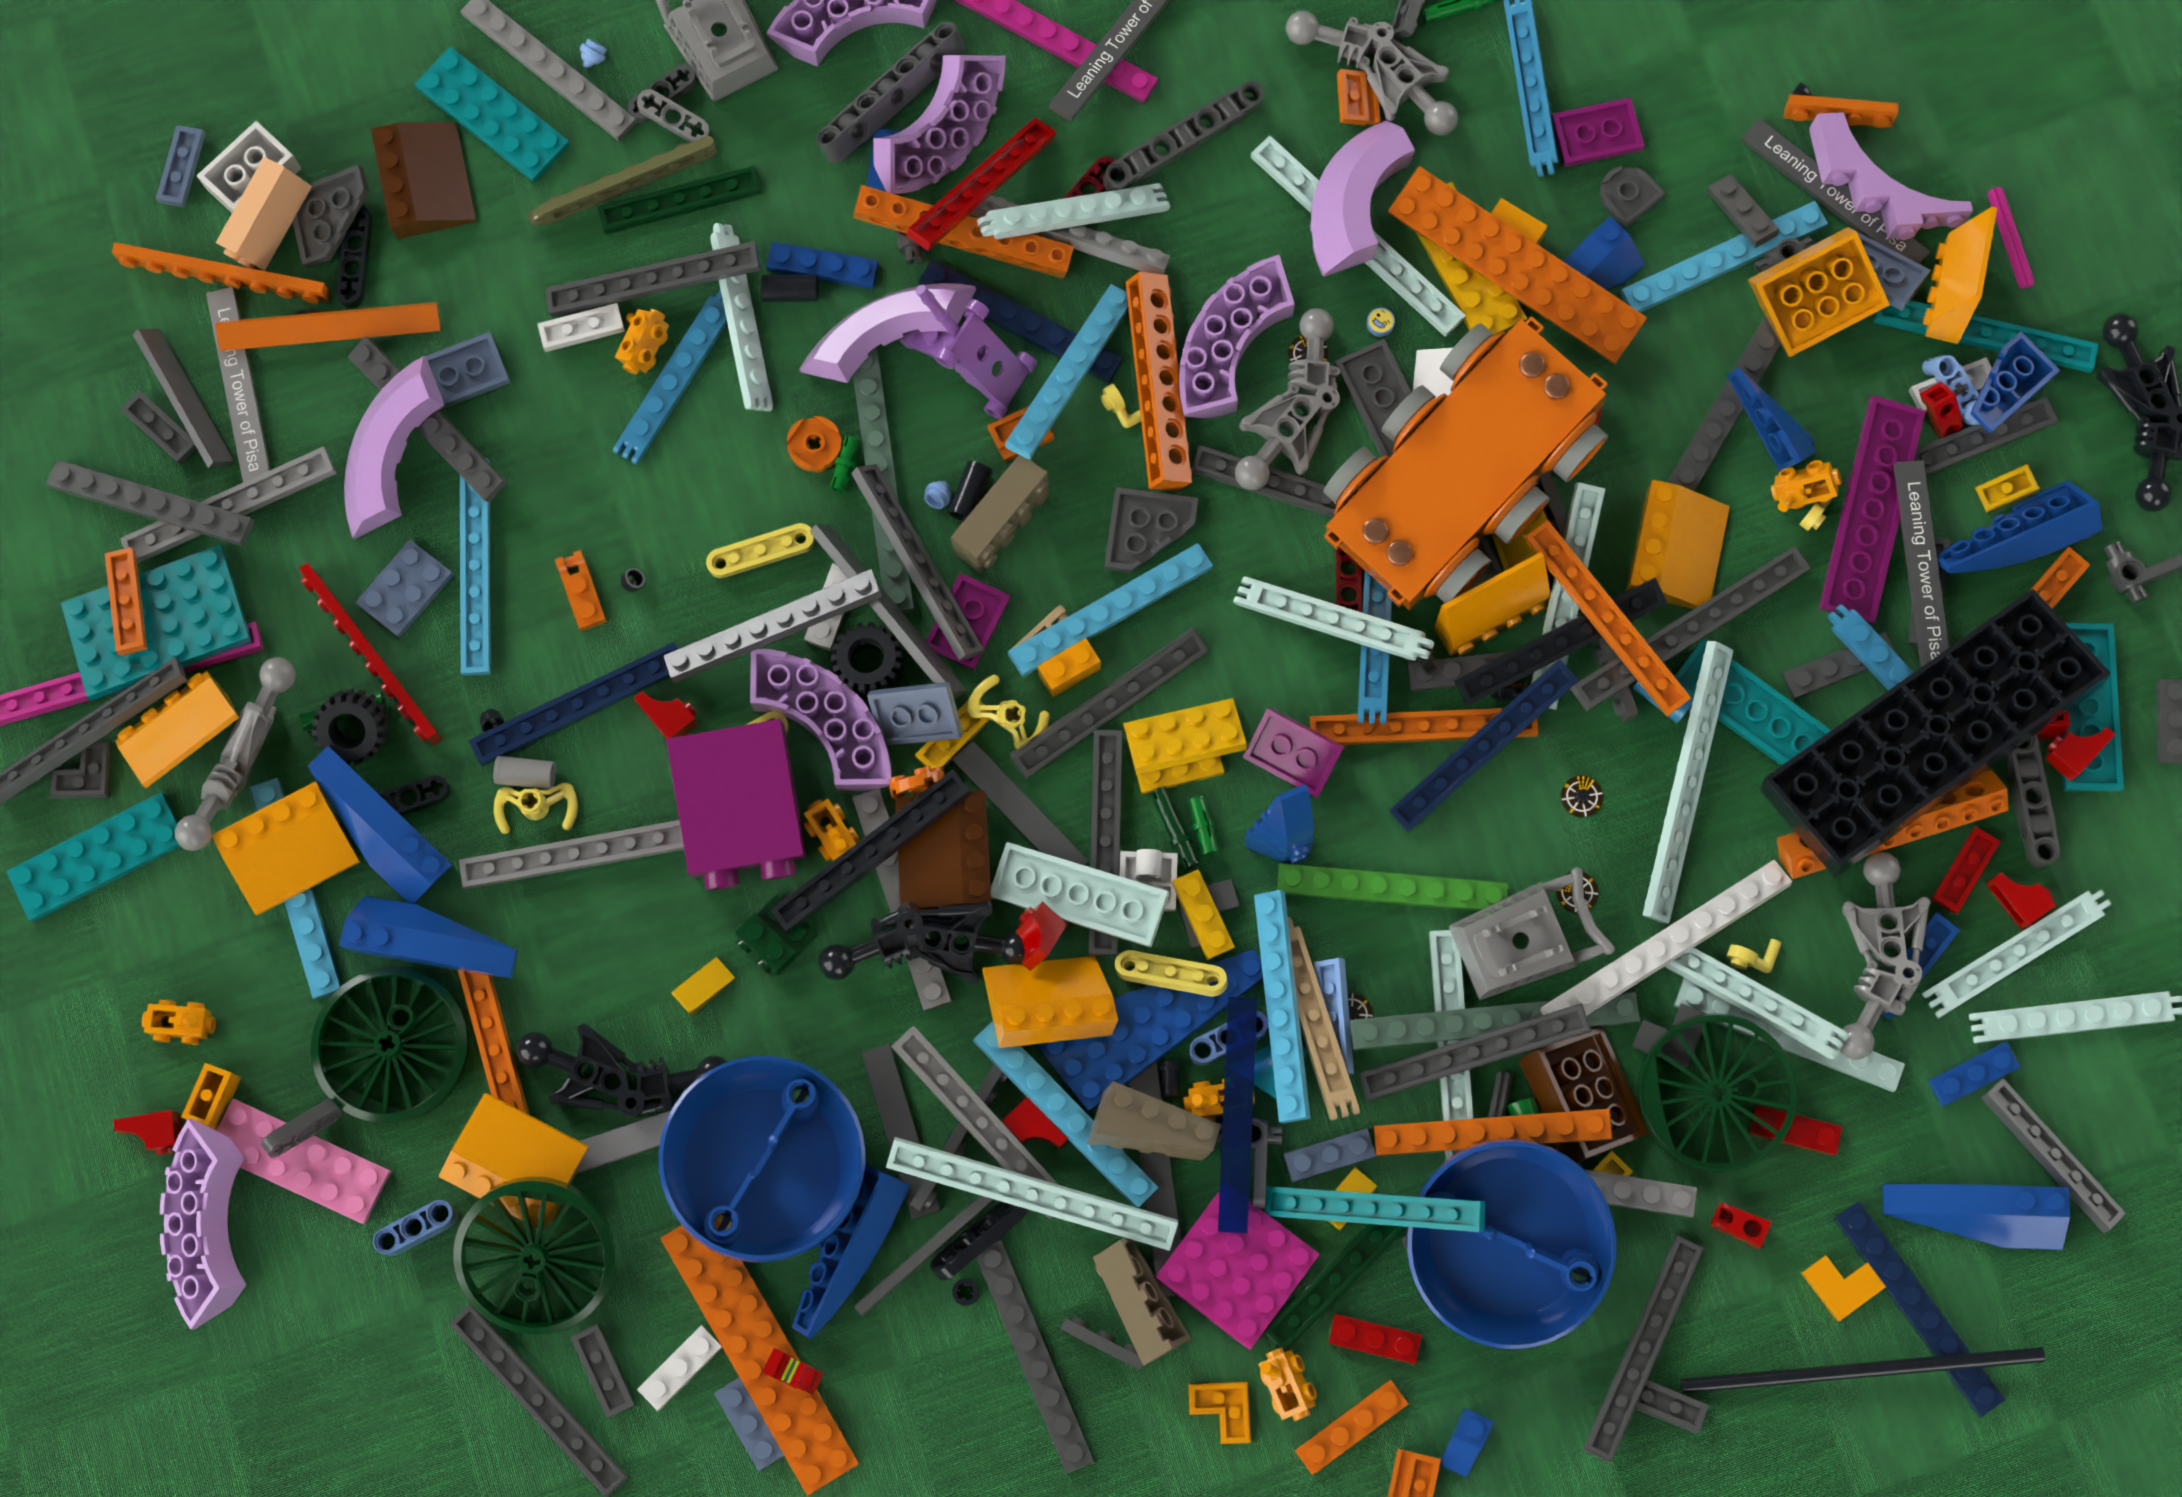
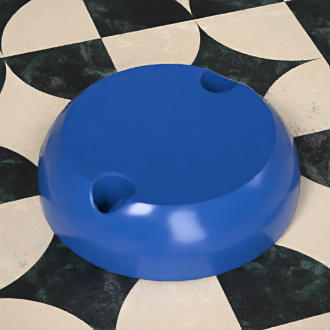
(761, 1159)
(1515, 1277)

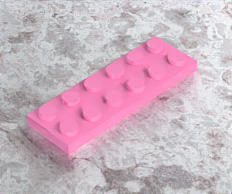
(309, 1169)

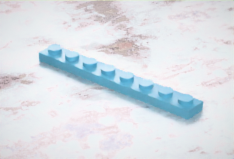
(1719, 260)
(1068, 373)
(474, 582)
(1111, 609)
(305, 917)
(1282, 1007)
(1066, 1116)

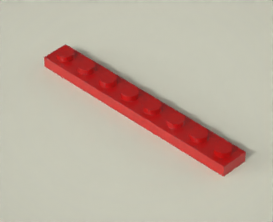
(981, 184)
(375, 664)

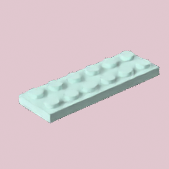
(1080, 894)

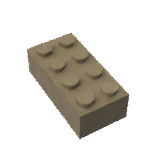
(1000, 514)

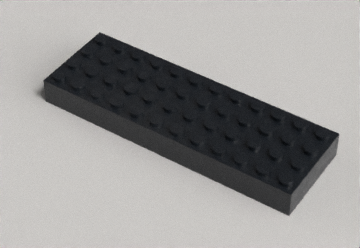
(1934, 732)

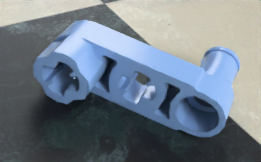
(1951, 373)

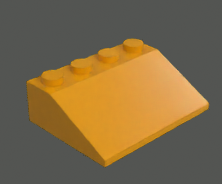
(1959, 277)
(1819, 291)
(1679, 543)
(1494, 605)
(176, 728)
(286, 848)
(1050, 1002)
(509, 1145)

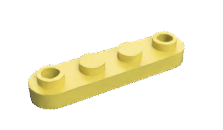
(760, 550)
(1171, 973)

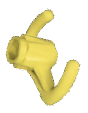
(1007, 714)
(534, 804)

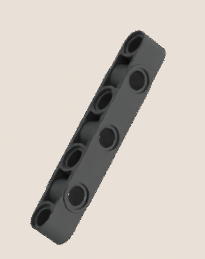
(889, 93)
(1184, 136)
(2037, 820)

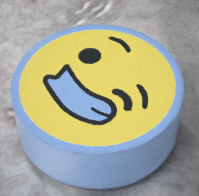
(1380, 322)

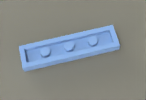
(1333, 986)

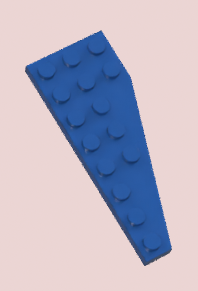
(1147, 1029)

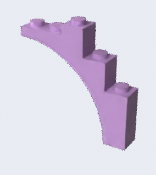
(1871, 189)

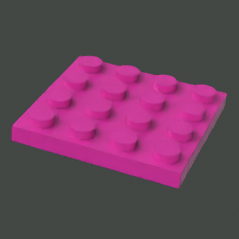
(1237, 1277)

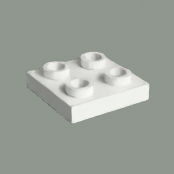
(1152, 869)

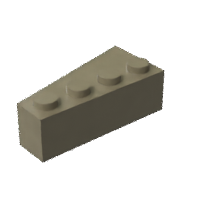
(1150, 1125)
(1140, 1301)

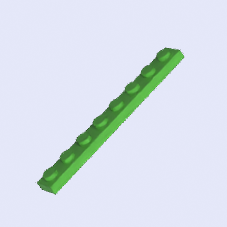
(1389, 887)

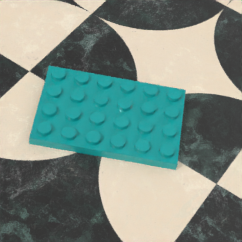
(187, 615)

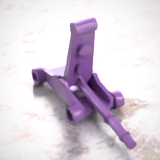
(972, 352)

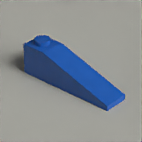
(1607, 256)
(2013, 380)
(1777, 429)

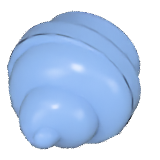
(592, 53)
(938, 494)

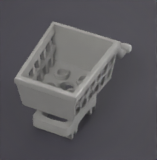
(724, 61)
(1487, 938)

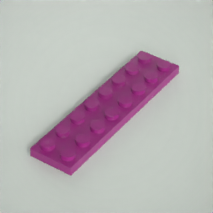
(1871, 509)

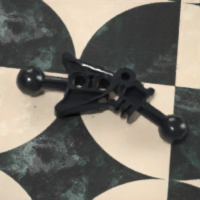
(2157, 428)
(892, 941)
(653, 1081)

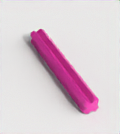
(2011, 238)

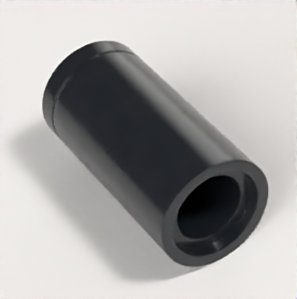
(789, 288)
(970, 490)

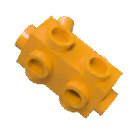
(642, 340)
(1806, 485)
(835, 836)
(189, 1022)
(1206, 1100)
(1284, 1379)

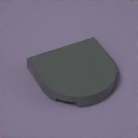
(1629, 194)

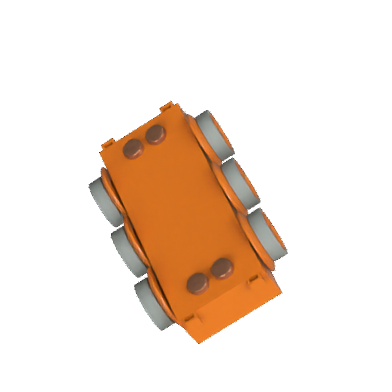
(1465, 463)

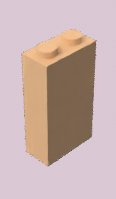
(263, 215)

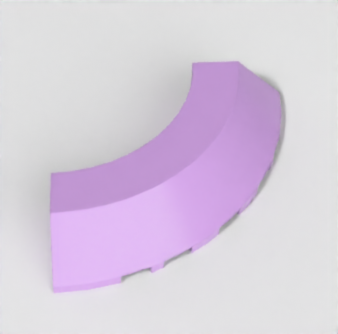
(815, 26)
(947, 127)
(1344, 193)
(881, 323)
(1224, 332)
(380, 443)
(828, 711)
(197, 1223)

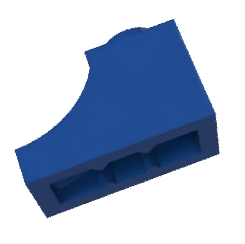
(1466, 1442)

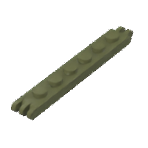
(616, 184)

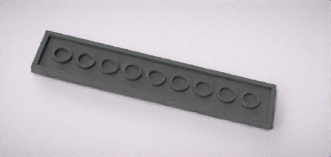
(1376, 391)

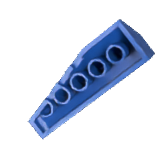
(2033, 529)
(1286, 828)
(379, 830)
(423, 937)
(1987, 1213)
(850, 1250)

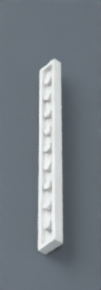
(1674, 940)

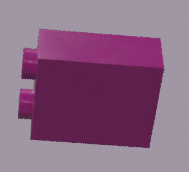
(737, 803)

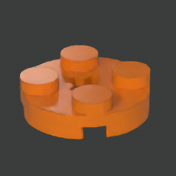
(811, 429)
(916, 784)

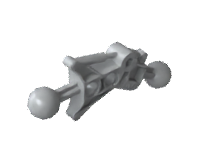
(1386, 81)
(1316, 397)
(238, 755)
(1879, 987)

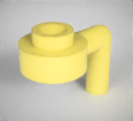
(1113, 400)
(1815, 517)
(1744, 957)

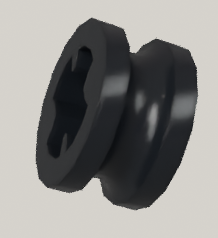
(963, 1301)

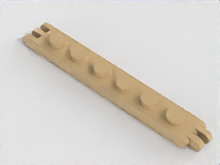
(1319, 1032)

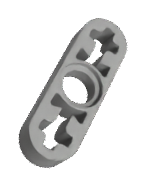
(652, 113)

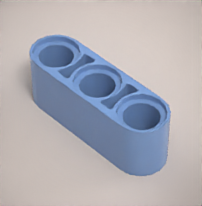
(1217, 1048)
(401, 1228)

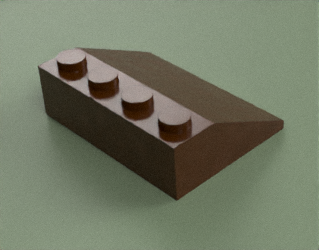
(423, 177)
(947, 859)
(1582, 1077)

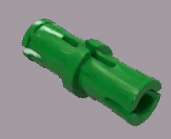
(845, 464)
(1203, 825)

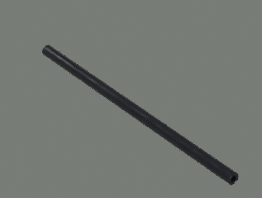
(1862, 1370)

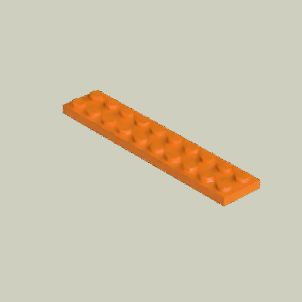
(1517, 265)
(748, 1335)

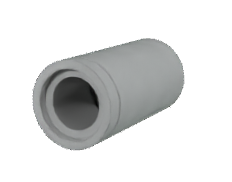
(524, 772)

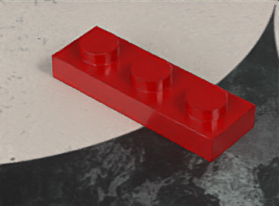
(1965, 870)
(1804, 1132)
(1374, 1339)

